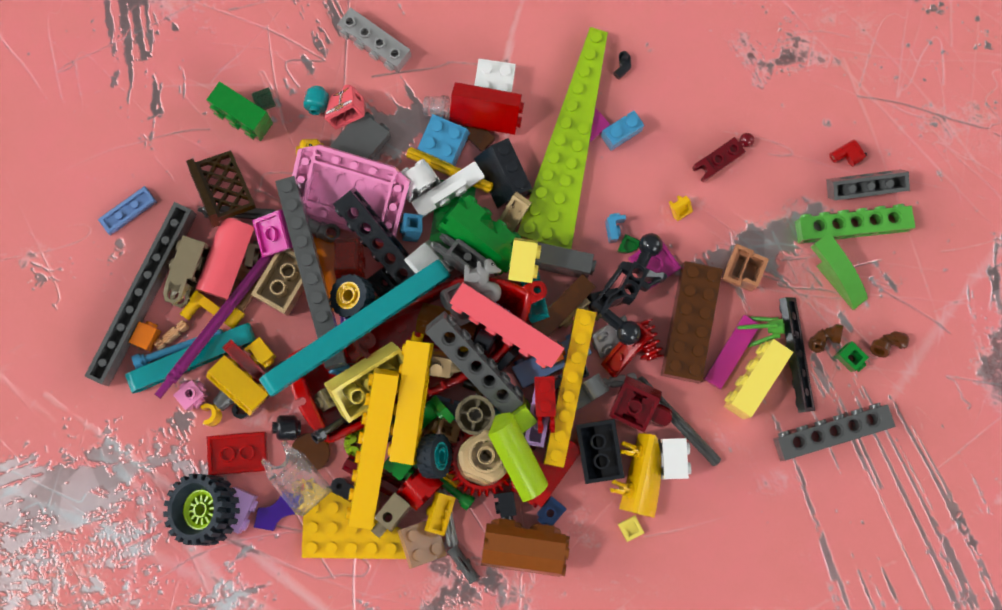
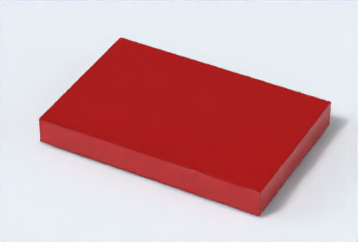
(236, 453)

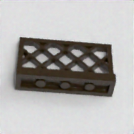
(206, 195)

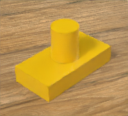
(439, 513)

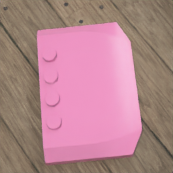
(330, 173)

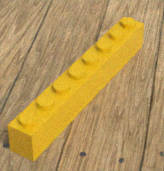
(570, 387)
(373, 448)

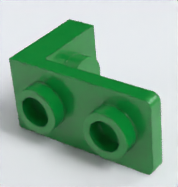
(435, 408)

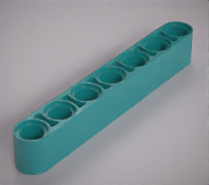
(156, 372)

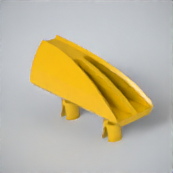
(644, 476)

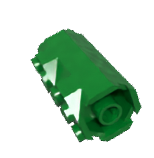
(476, 228)

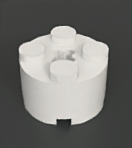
(421, 178)

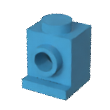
(411, 227)

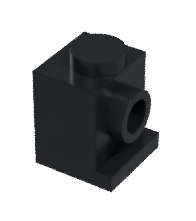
(377, 282)
(505, 505)

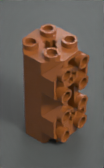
(530, 550)

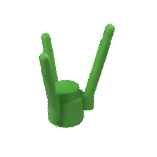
(774, 326)

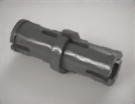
(469, 572)

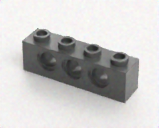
(868, 184)

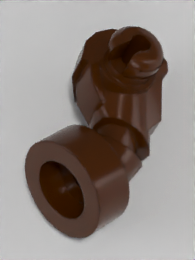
(818, 341)
(881, 347)

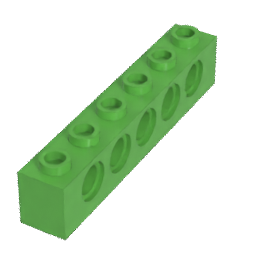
(902, 215)

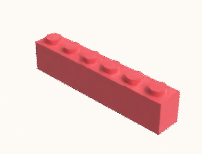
(507, 325)

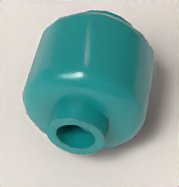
(316, 100)

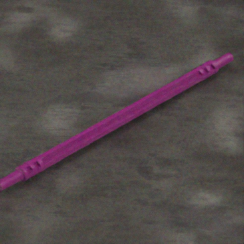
(214, 324)

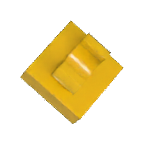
(681, 207)

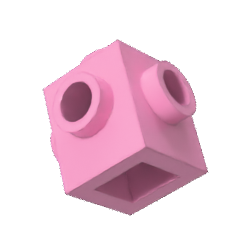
(185, 397)

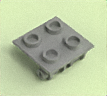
(606, 339)

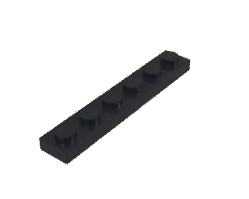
(798, 361)

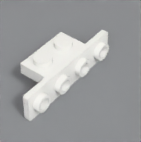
(448, 189)

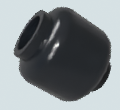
(286, 427)

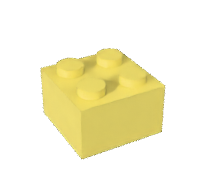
(523, 260)

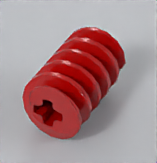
(649, 349)

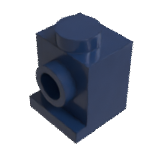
(552, 504)

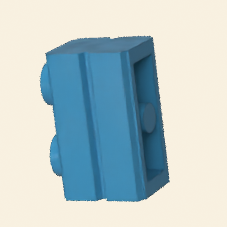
(622, 130)

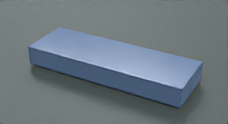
(127, 210)

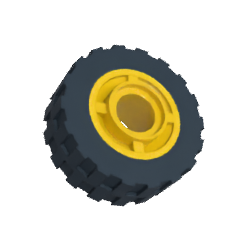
(344, 289)

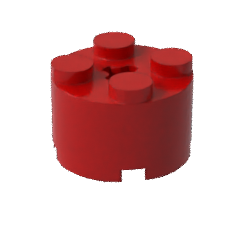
(418, 489)

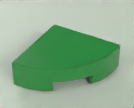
(628, 245)

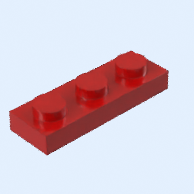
(623, 354)

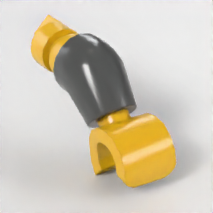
(220, 402)

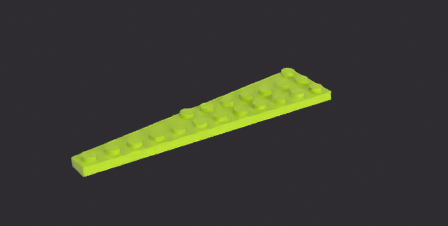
(561, 174)

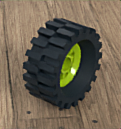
(187, 508)

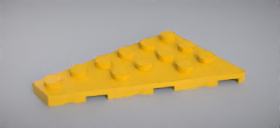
(329, 535)

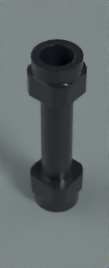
(321, 434)

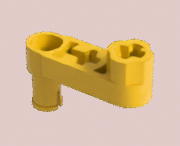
(199, 300)

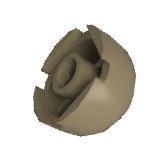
(475, 414)

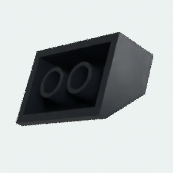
(505, 171)
(599, 451)

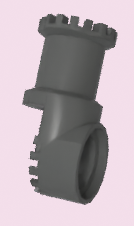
(319, 230)

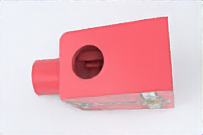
(344, 107)

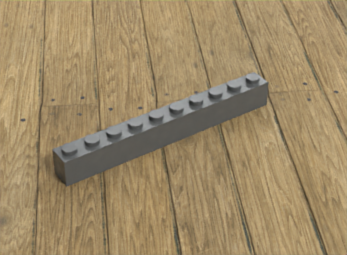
(308, 263)
(140, 295)

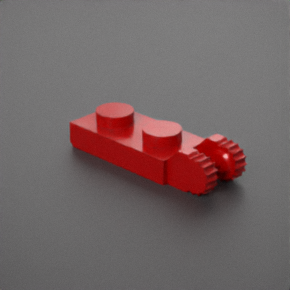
(545, 401)

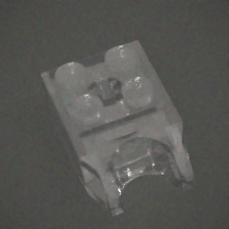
(291, 475)

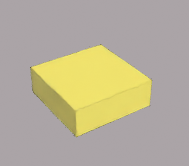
(631, 528)

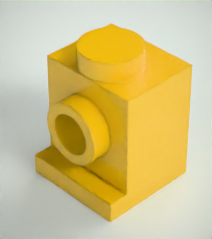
(261, 352)

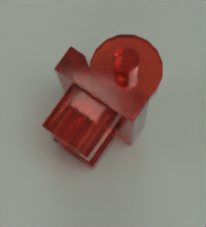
(361, 347)

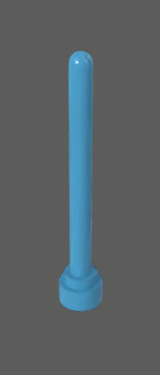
(141, 359)

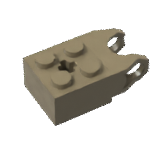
(185, 270)

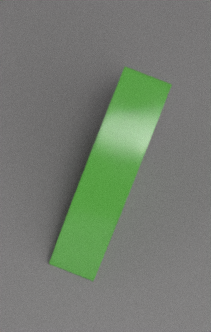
(839, 271)

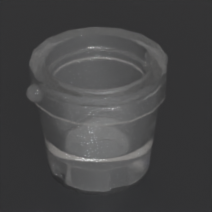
(436, 105)

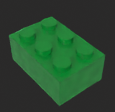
(239, 112)

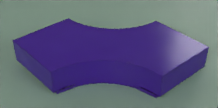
(269, 516)

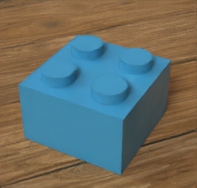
(443, 140)

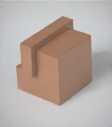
(745, 268)

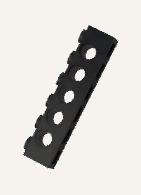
(354, 199)

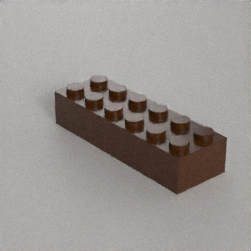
(691, 322)

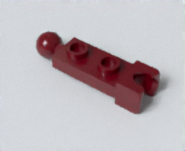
(723, 156)

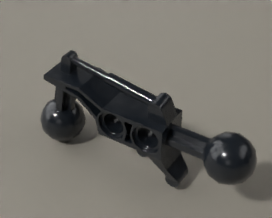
(629, 331)

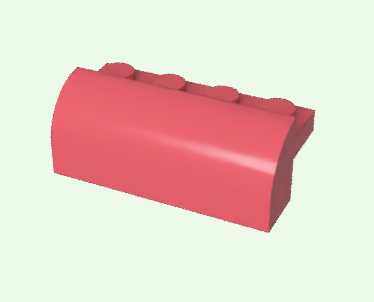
(224, 258)

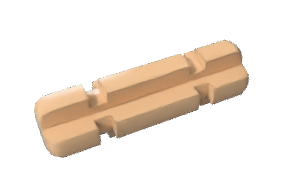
(171, 335)

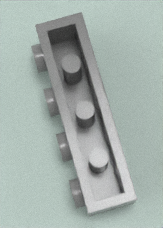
(373, 40)

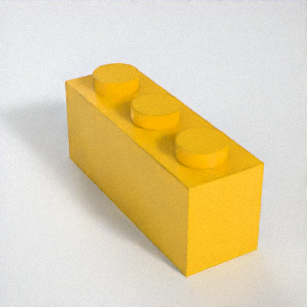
(237, 385)

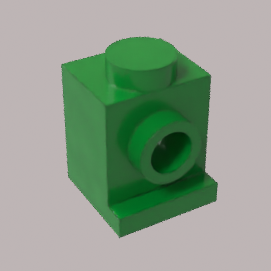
(858, 355)

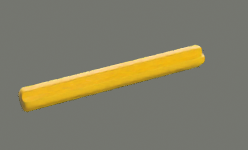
(444, 167)

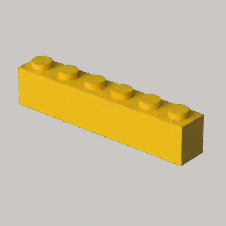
(411, 401)

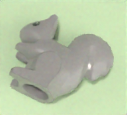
(479, 279)

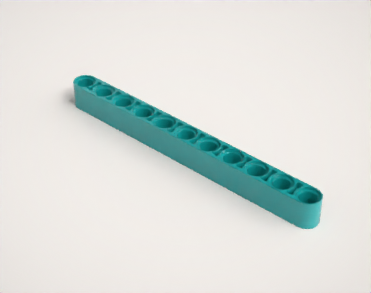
(354, 328)

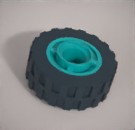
(434, 456)

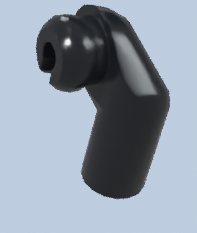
(625, 65)

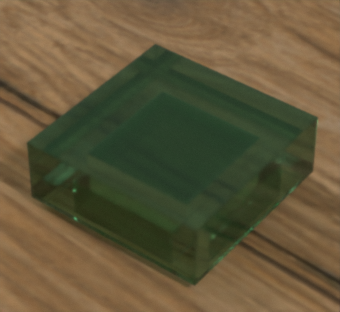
(264, 99)

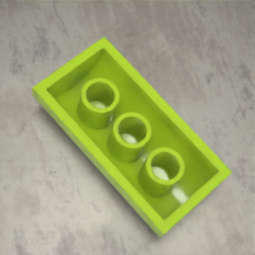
(517, 456)

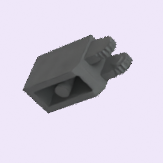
(458, 254)

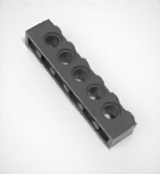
(476, 374)
(881, 421)

